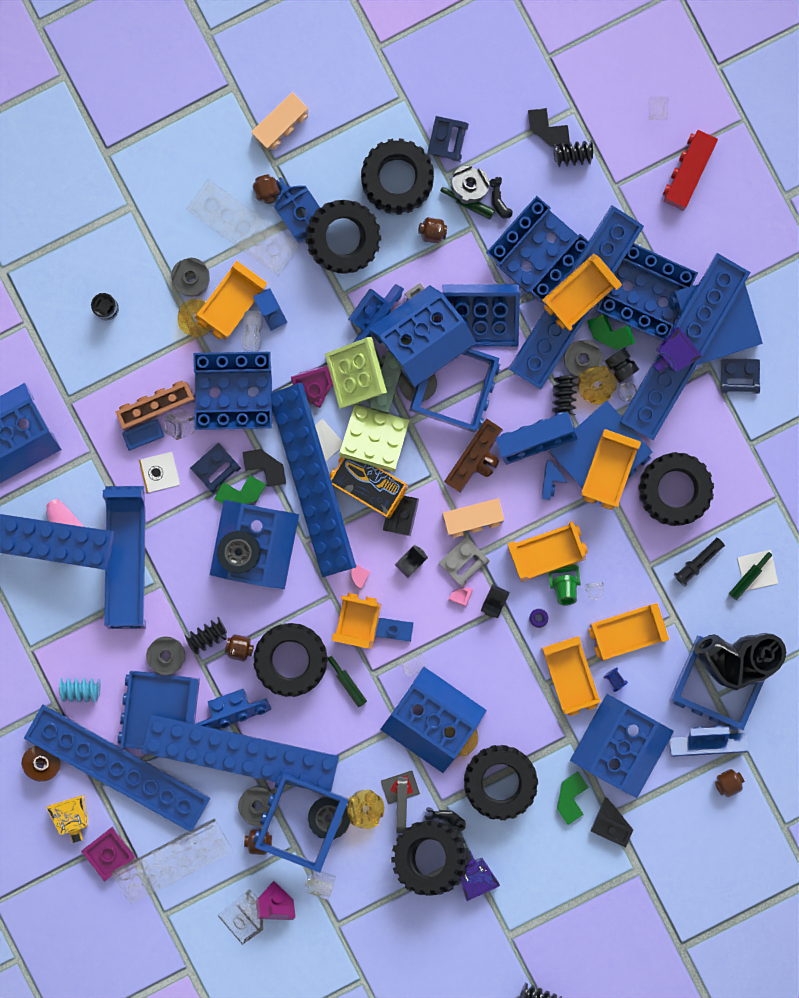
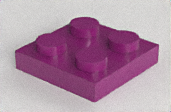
(108, 853)

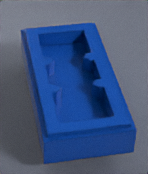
(143, 434)
(394, 629)

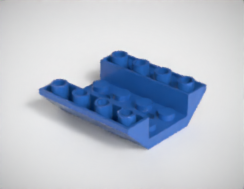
(527, 242)
(651, 278)
(432, 342)
(233, 376)
(22, 447)
(274, 539)
(442, 708)
(609, 739)

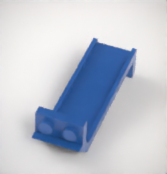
(127, 562)

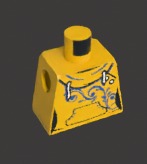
(70, 816)

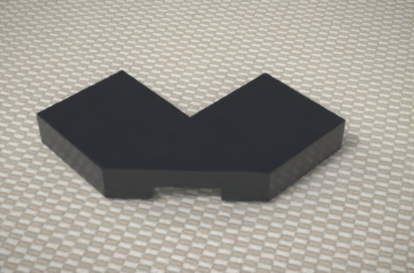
(540, 126)
(273, 469)

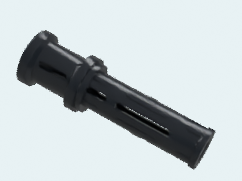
(692, 567)

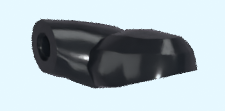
(743, 662)

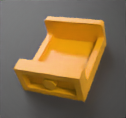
(358, 621)

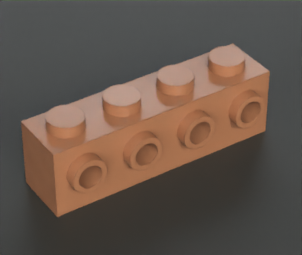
(154, 406)

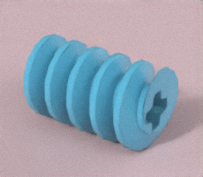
(79, 690)

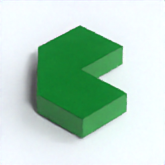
(603, 333)
(249, 493)
(569, 789)

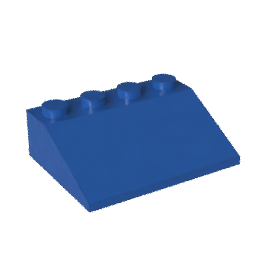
(488, 311)

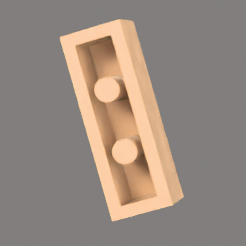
(280, 122)
(473, 517)

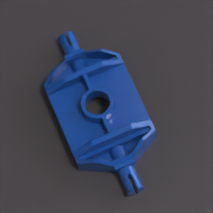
(289, 202)

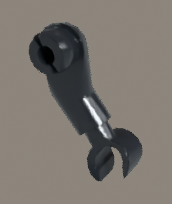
(497, 203)
(449, 815)

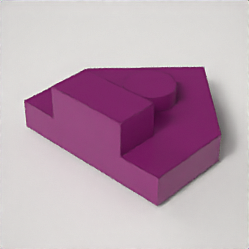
(316, 384)
(275, 904)

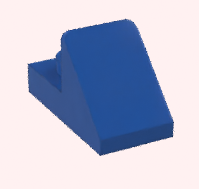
(270, 309)
(551, 475)

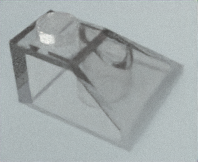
(242, 917)

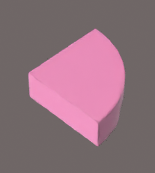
(359, 575)
(461, 596)

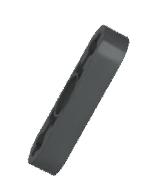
(401, 804)

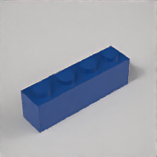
(536, 438)

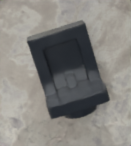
(411, 560)
(494, 601)

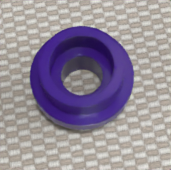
(545, 618)

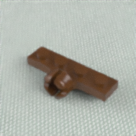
(475, 457)

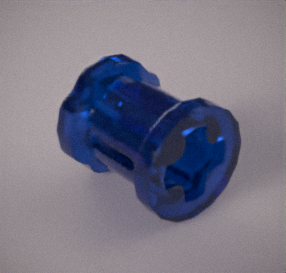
(615, 679)

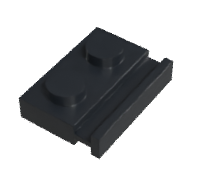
(403, 517)

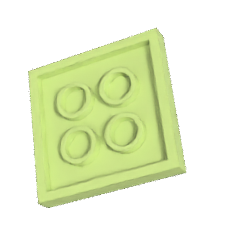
(355, 372)
(374, 438)

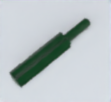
(476, 207)
(749, 577)
(348, 683)

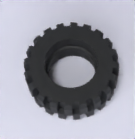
(391, 151)
(368, 236)
(702, 489)
(264, 654)
(500, 808)
(405, 858)

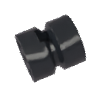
(104, 306)
(622, 365)

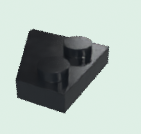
(611, 824)

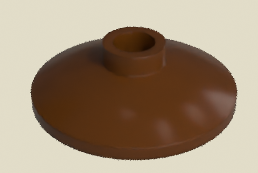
(36, 755)

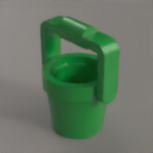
(566, 585)

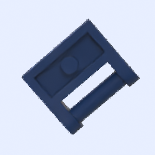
(441, 137)
(740, 370)
(211, 463)

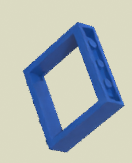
(482, 403)
(699, 710)
(267, 817)

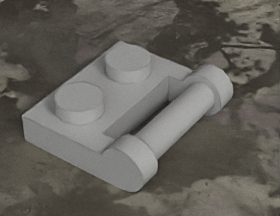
(459, 556)

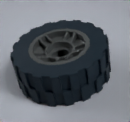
(233, 562)
(317, 819)

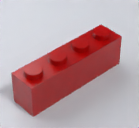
(690, 170)

